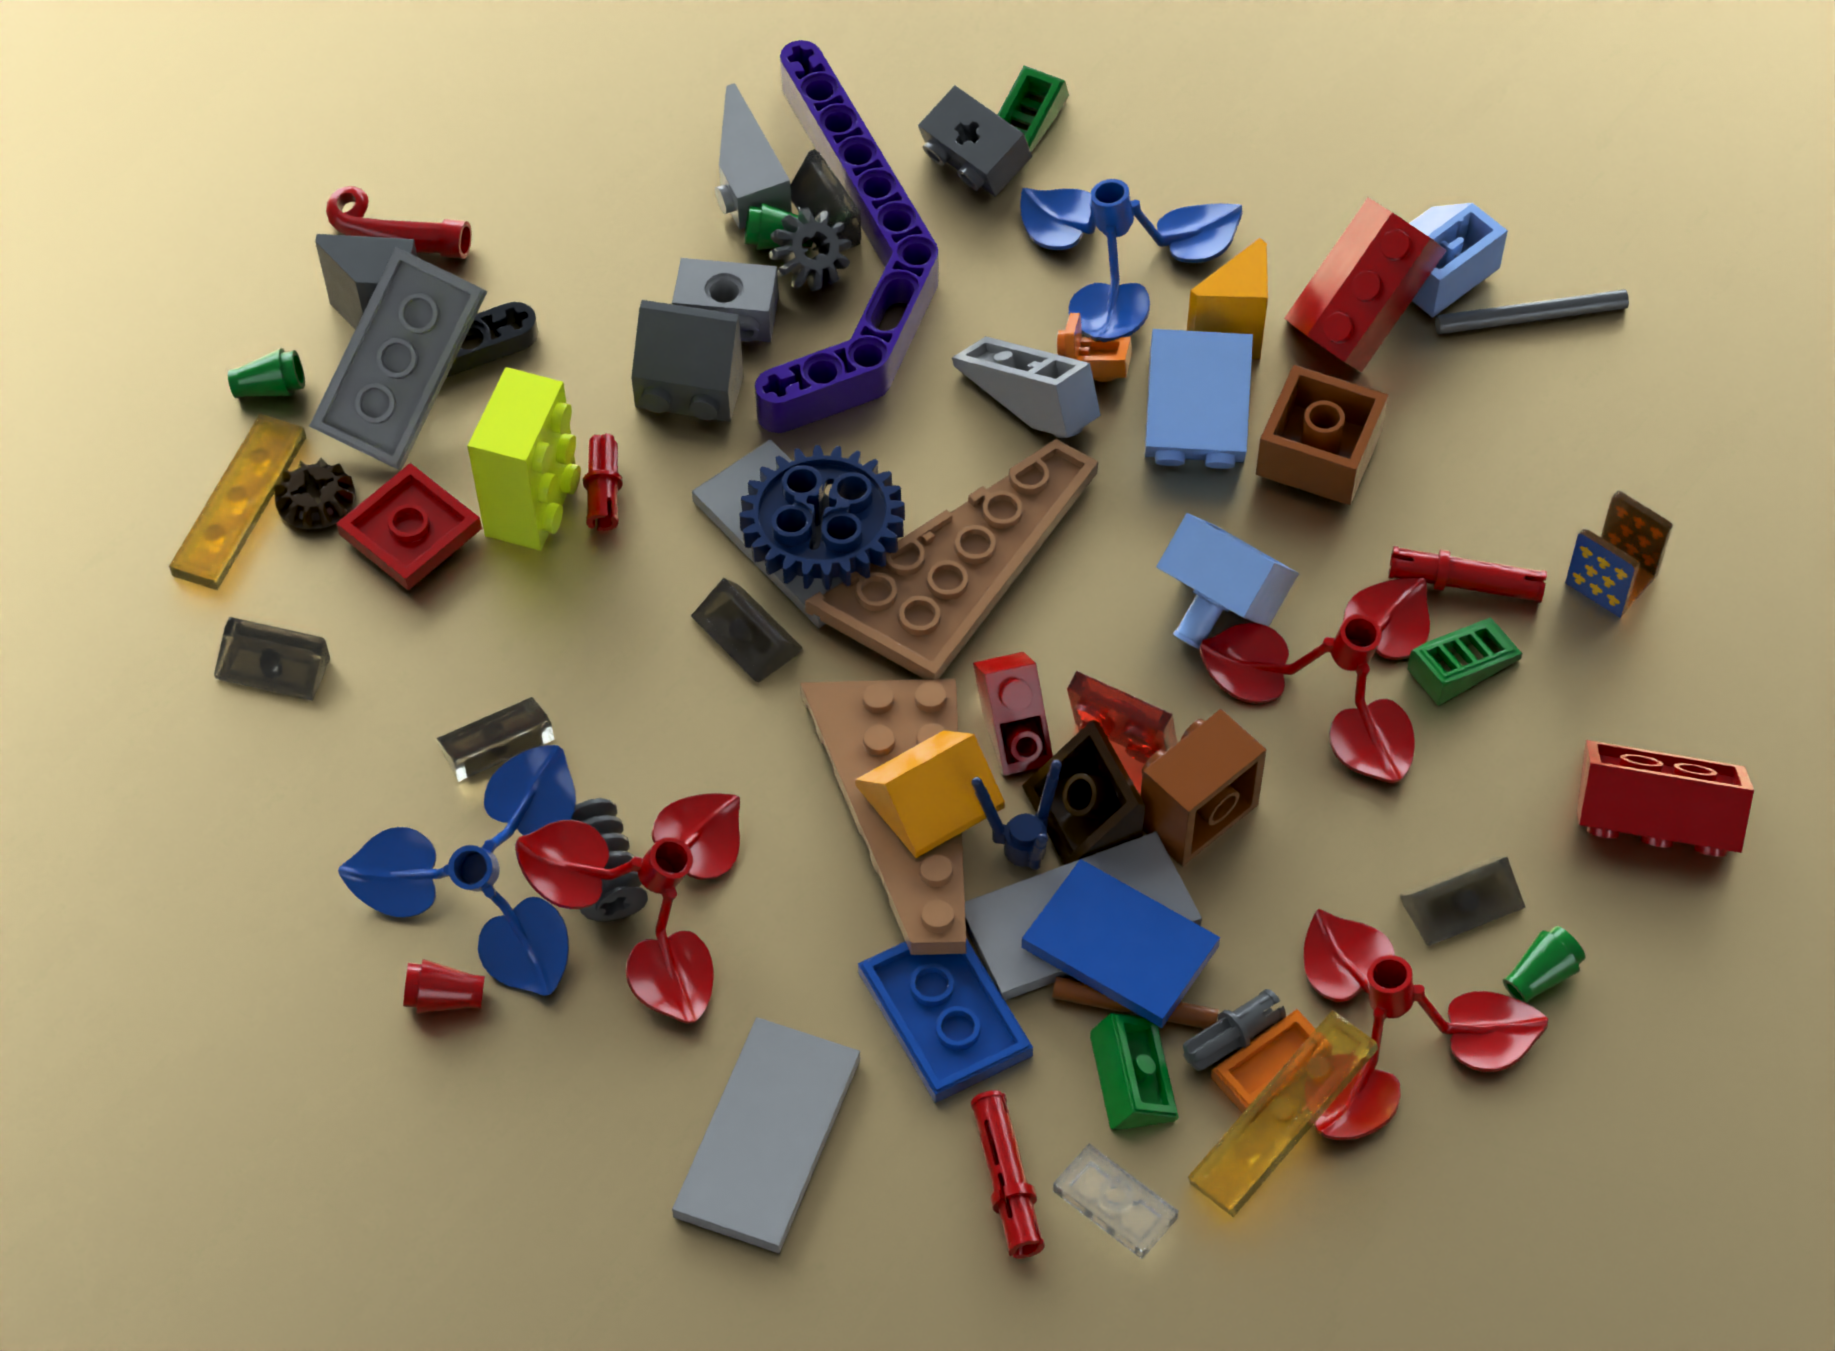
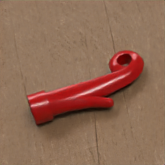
(449, 237)

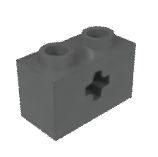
(974, 142)

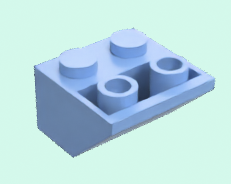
(1472, 254)

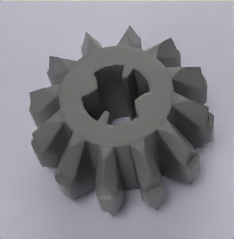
(798, 232)

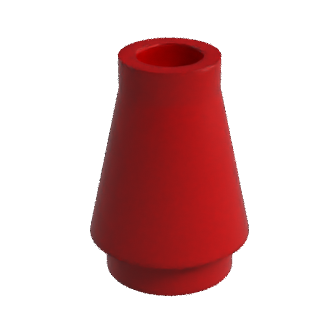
(441, 988)

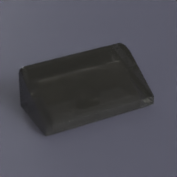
(820, 190)
(745, 630)
(271, 658)
(496, 738)
(1463, 900)

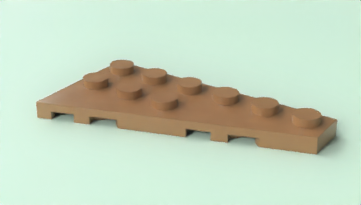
(957, 565)
(861, 730)

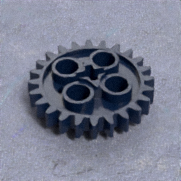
(856, 527)

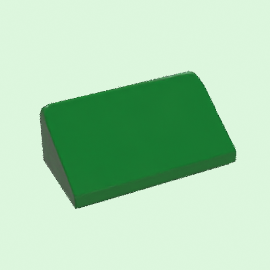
(1132, 1072)

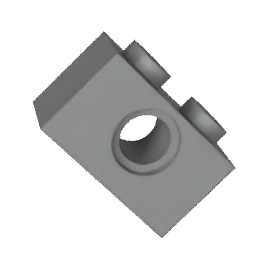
(733, 289)

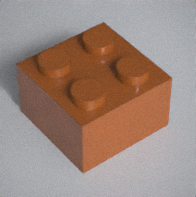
(1321, 434)
(1202, 785)

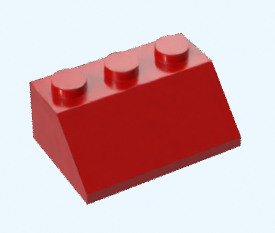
(1365, 284)
(1664, 798)

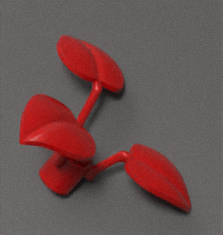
(1382, 619)
(690, 838)
(1352, 956)

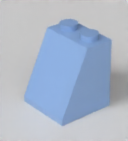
(1198, 397)

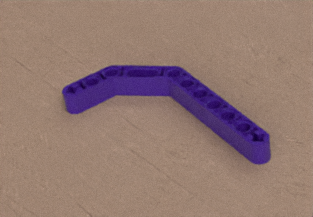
(869, 361)

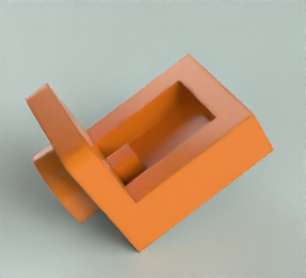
(1107, 359)

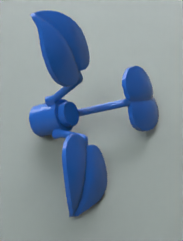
(1061, 216)
(527, 943)

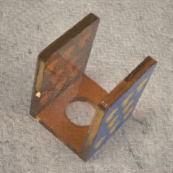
(1624, 559)

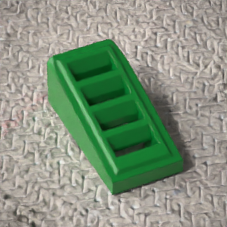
(1042, 85)
(1446, 685)

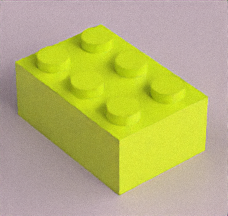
(524, 459)

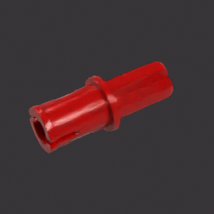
(602, 482)

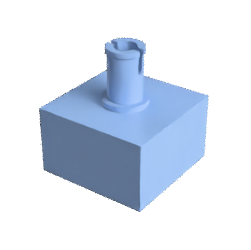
(1224, 577)

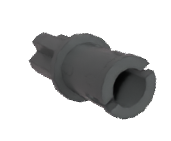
(1233, 1030)

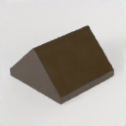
(1093, 798)

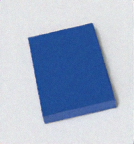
(1120, 943)
(945, 1016)

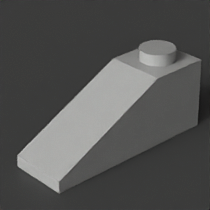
(747, 164)
(1035, 385)

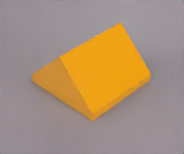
(1234, 297)
(929, 790)

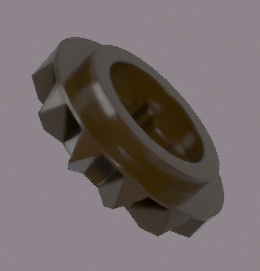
(301, 509)

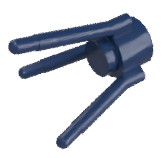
(1026, 833)

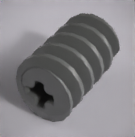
(621, 895)

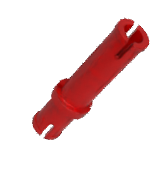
(1467, 574)
(1012, 1194)

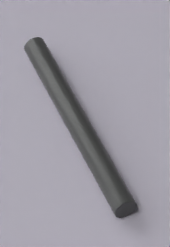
(1531, 311)

